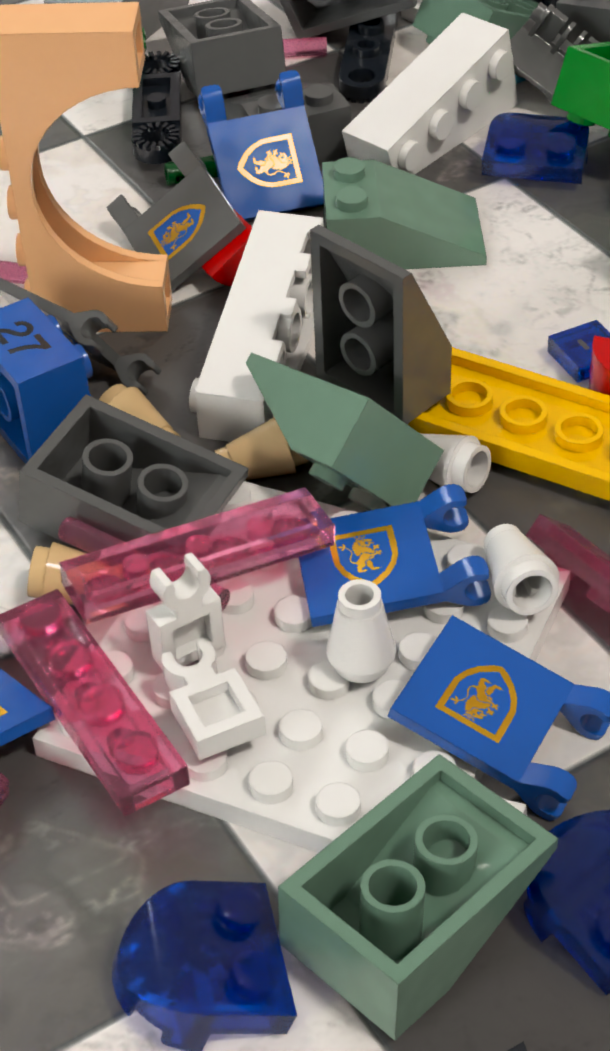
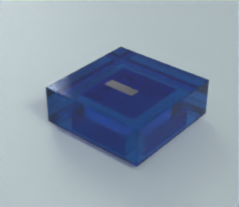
(574, 348)

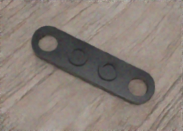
(367, 58)
(157, 109)

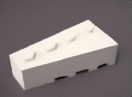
(438, 98)
(264, 315)

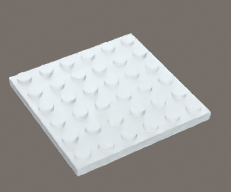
(326, 739)

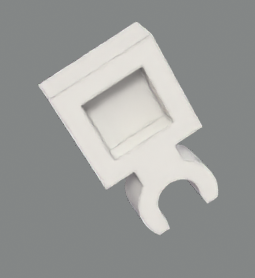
(186, 615)
(211, 706)

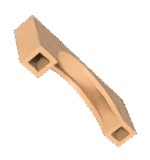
(48, 65)

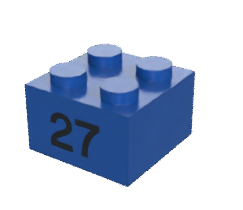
(39, 376)

